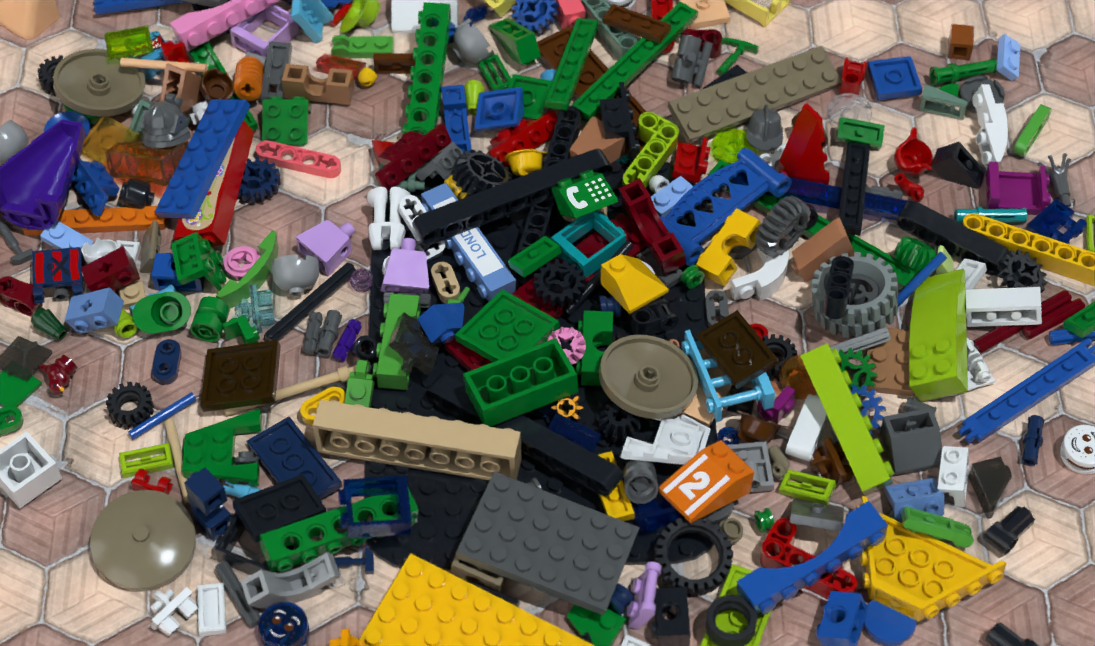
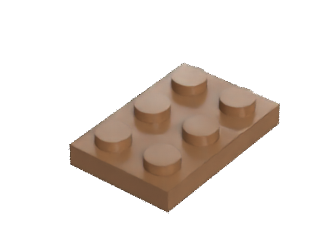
(892, 364)

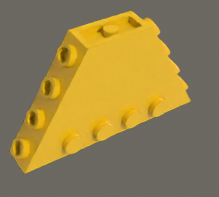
(922, 573)

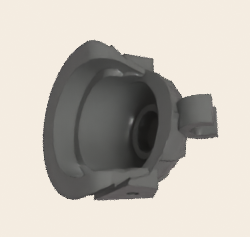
(165, 124)

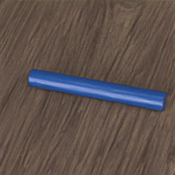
(921, 277)
(162, 416)

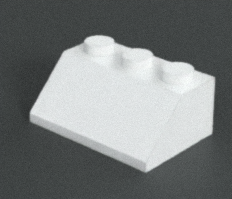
(406, 14)

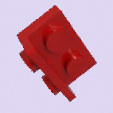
(690, 161)

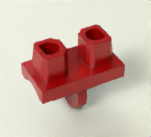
(174, 52)

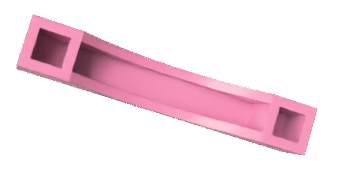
(203, 25)

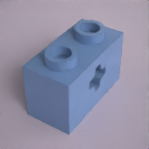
(94, 310)

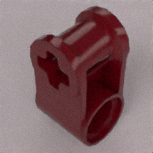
(710, 35)
(17, 295)

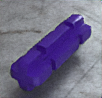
(346, 340)

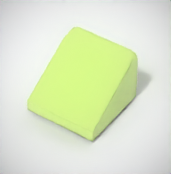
(947, 265)

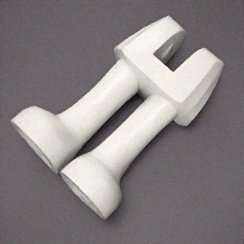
(386, 230)

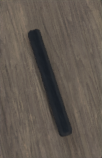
(310, 303)

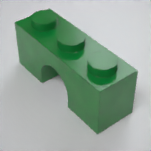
(597, 331)

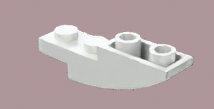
(993, 123)

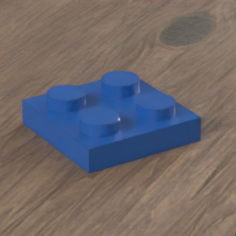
(894, 78)

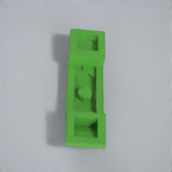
(234, 292)

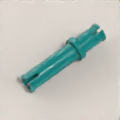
(1001, 215)

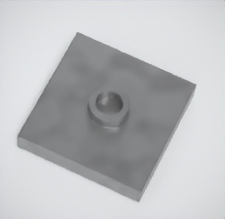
(817, 515)

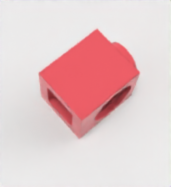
(569, 12)

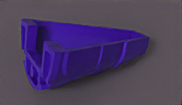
(40, 175)

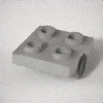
(757, 458)

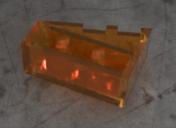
(144, 163)

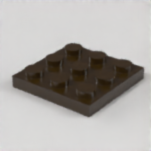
(240, 375)

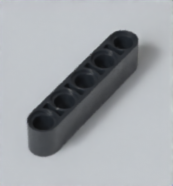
(956, 238)

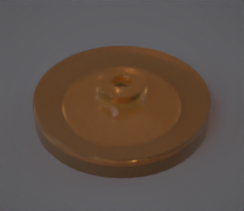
(796, 376)

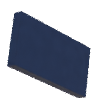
(288, 454)

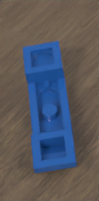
(456, 116)

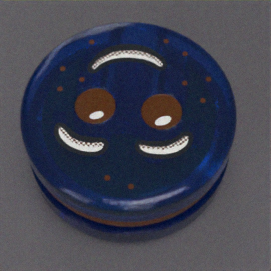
(284, 625)

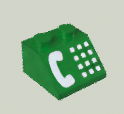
(583, 194)

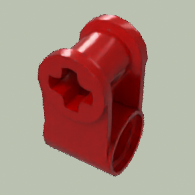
(852, 76)

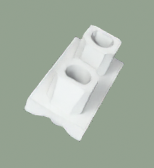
(164, 618)

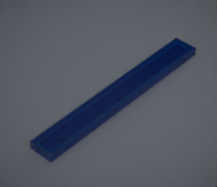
(830, 196)

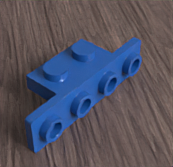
(94, 185)

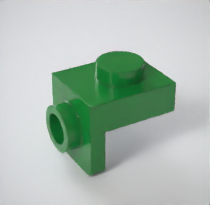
(240, 327)

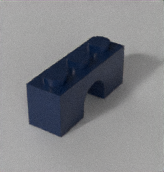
(207, 501)

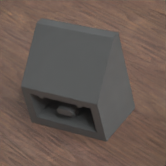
(912, 440)

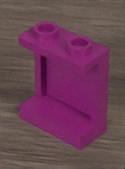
(1017, 189)

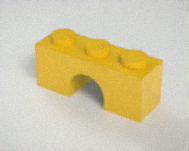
(738, 230)

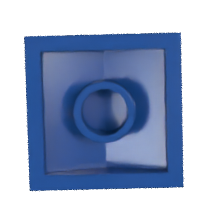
(499, 109)

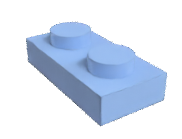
(1008, 57)
(670, 195)
(62, 237)

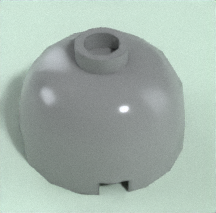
(470, 43)
(12, 140)
(295, 274)

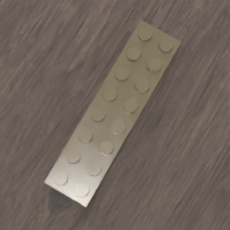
(737, 98)

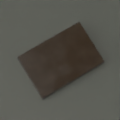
(737, 349)

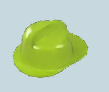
(361, 14)

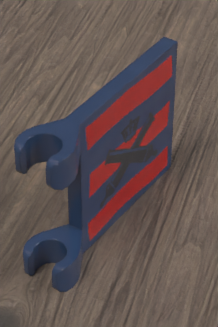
(56, 269)

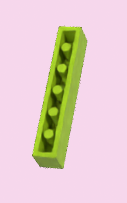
(846, 418)

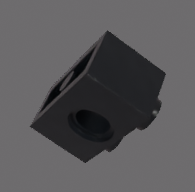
(671, 602)

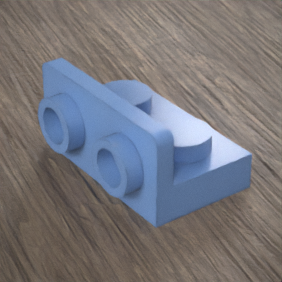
(917, 495)

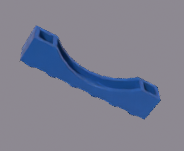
(768, 586)

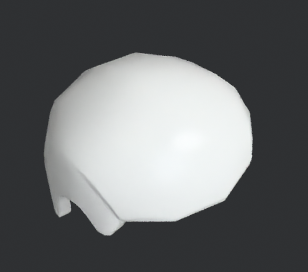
(98, 249)

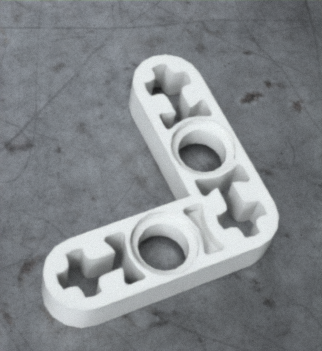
(407, 216)

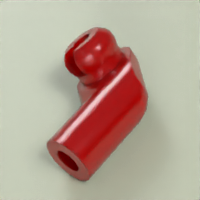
(909, 188)

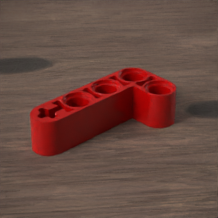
(789, 554)

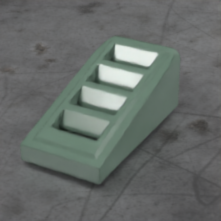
(937, 102)

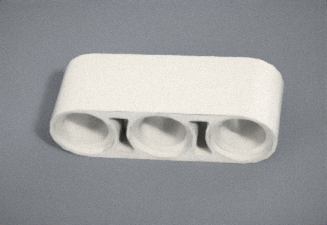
(807, 429)

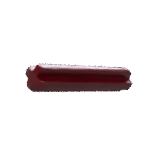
(1054, 318)

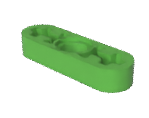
(1032, 130)

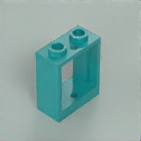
(580, 227)

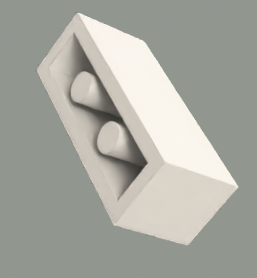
(1003, 306)

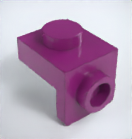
(783, 404)

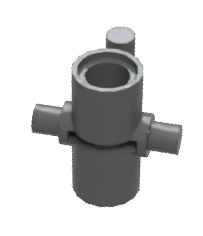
(691, 60)

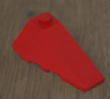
(803, 153)

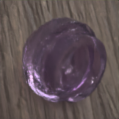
(361, 280)

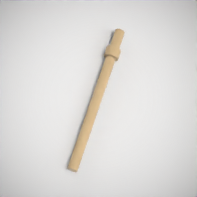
(342, 374)

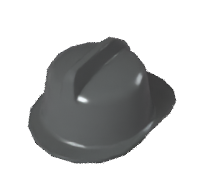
(765, 129)

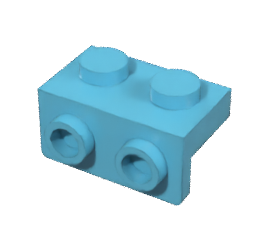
(311, 17)

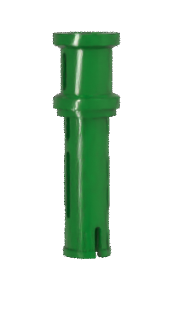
(953, 73)

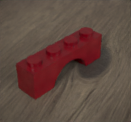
(646, 219)

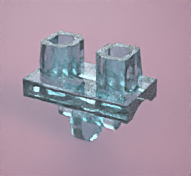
(258, 299)

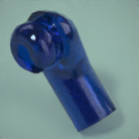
(475, 14)

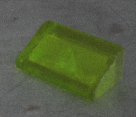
(128, 42)

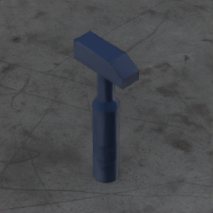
(368, 561)

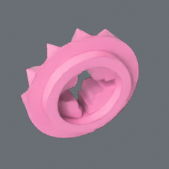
(237, 256)
(577, 345)

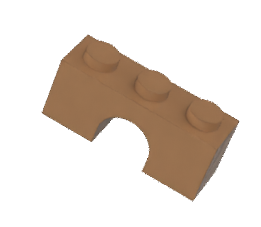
(335, 89)

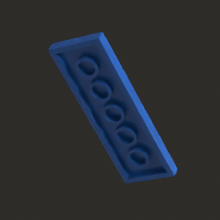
(202, 158)

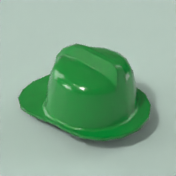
(161, 312)

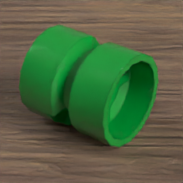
(209, 319)

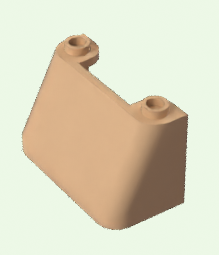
(28, 17)

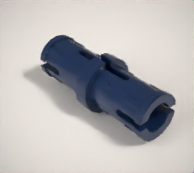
(1032, 440)

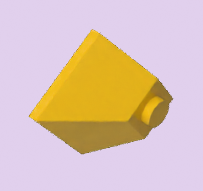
(631, 282)

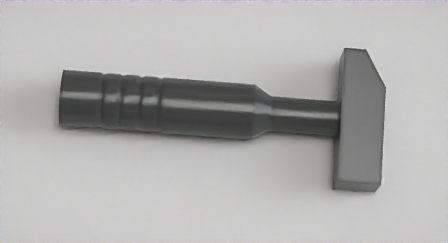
(21, 257)

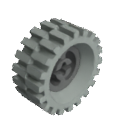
(870, 301)

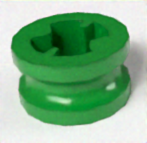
(692, 276)
(764, 520)

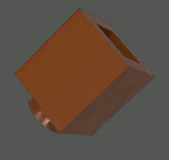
(960, 42)

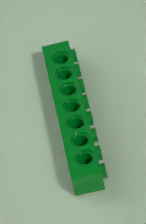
(437, 16)

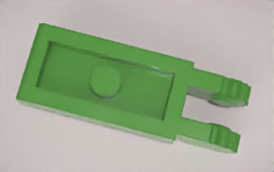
(361, 46)
(937, 526)

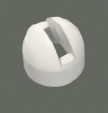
(657, 182)

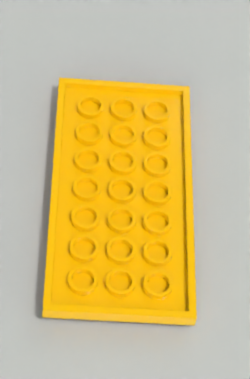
(443, 610)

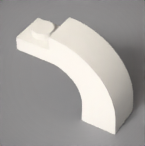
(764, 281)

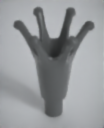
(1059, 179)

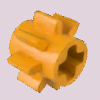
(572, 413)

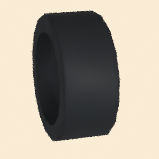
(733, 603)

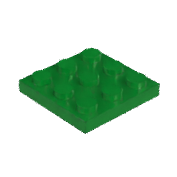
(506, 327)

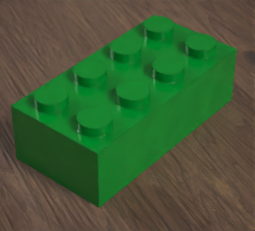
(521, 382)

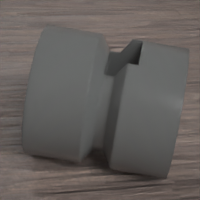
(640, 481)

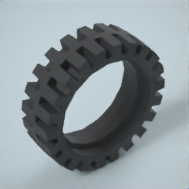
(705, 528)

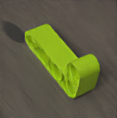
(653, 131)

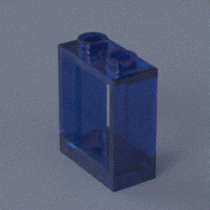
(371, 487)

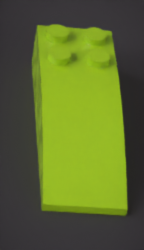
(939, 337)

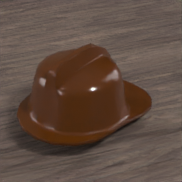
(756, 430)

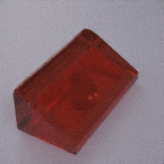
(329, 61)

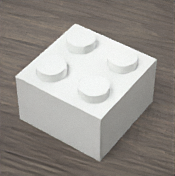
(26, 470)

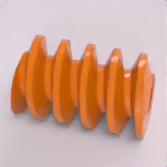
(248, 78)

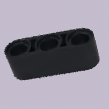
(838, 287)

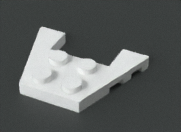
(675, 442)

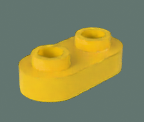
(311, 405)

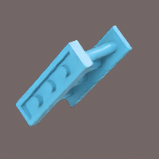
(761, 391)

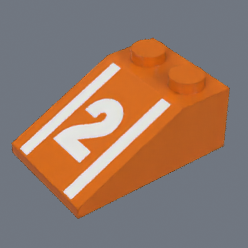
(708, 482)

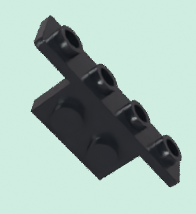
(617, 119)

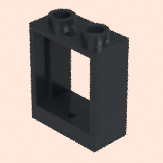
(226, 543)

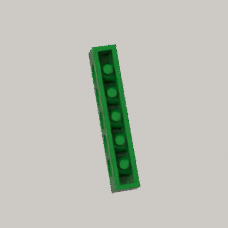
(298, 534)

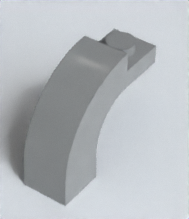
(292, 586)

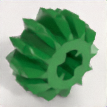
(914, 253)

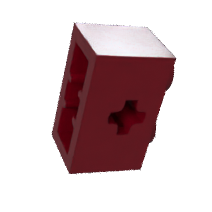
(111, 270)

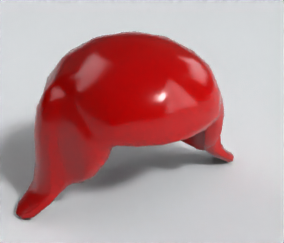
(913, 155)

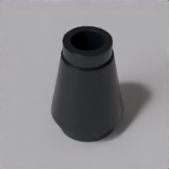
(368, 346)

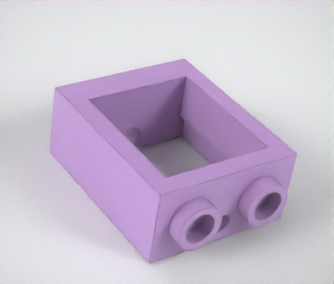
(244, 39)

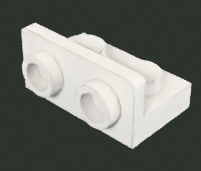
(954, 473)

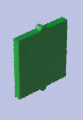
(16, 390)

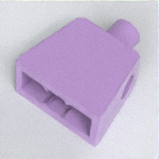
(327, 244)
(406, 270)

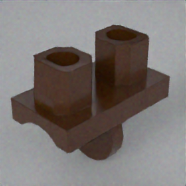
(828, 462)

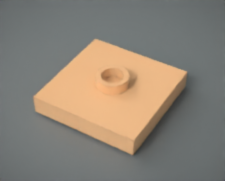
(709, 12)

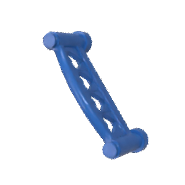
(760, 179)

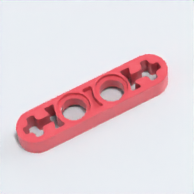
(299, 156)

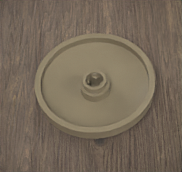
(97, 85)
(648, 376)
(143, 540)

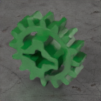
(862, 370)

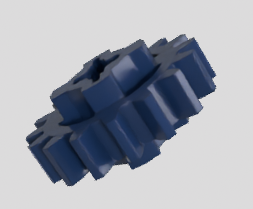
(256, 180)

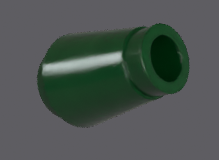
(47, 323)

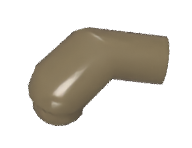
(780, 462)

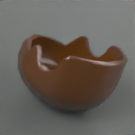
(216, 85)

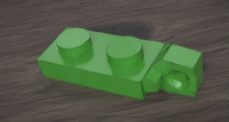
(360, 385)

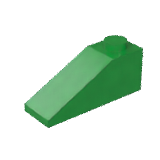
(516, 40)

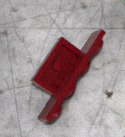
(410, 154)

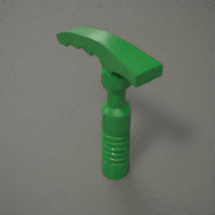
(742, 46)

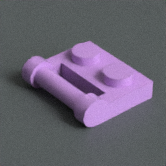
(644, 593)

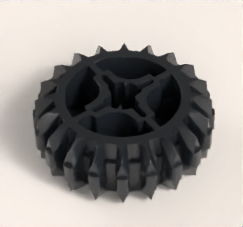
(479, 172)

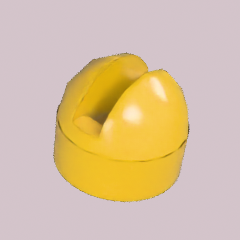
(367, 77)

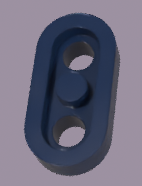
(166, 359)

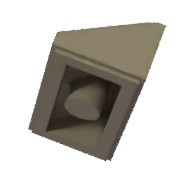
(150, 247)

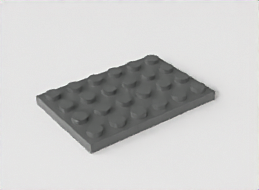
(548, 543)

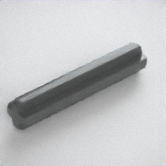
(236, 591)

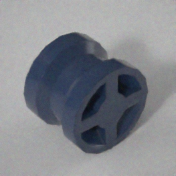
(610, 304)
(621, 598)

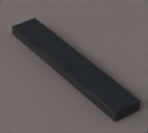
(854, 187)

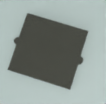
(23, 358)

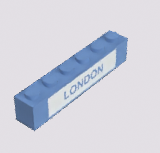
(473, 250)

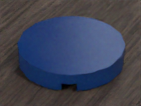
(887, 625)

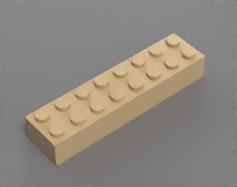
(416, 441)

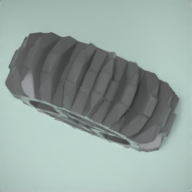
(782, 226)

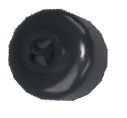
(136, 194)

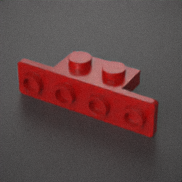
(525, 136)

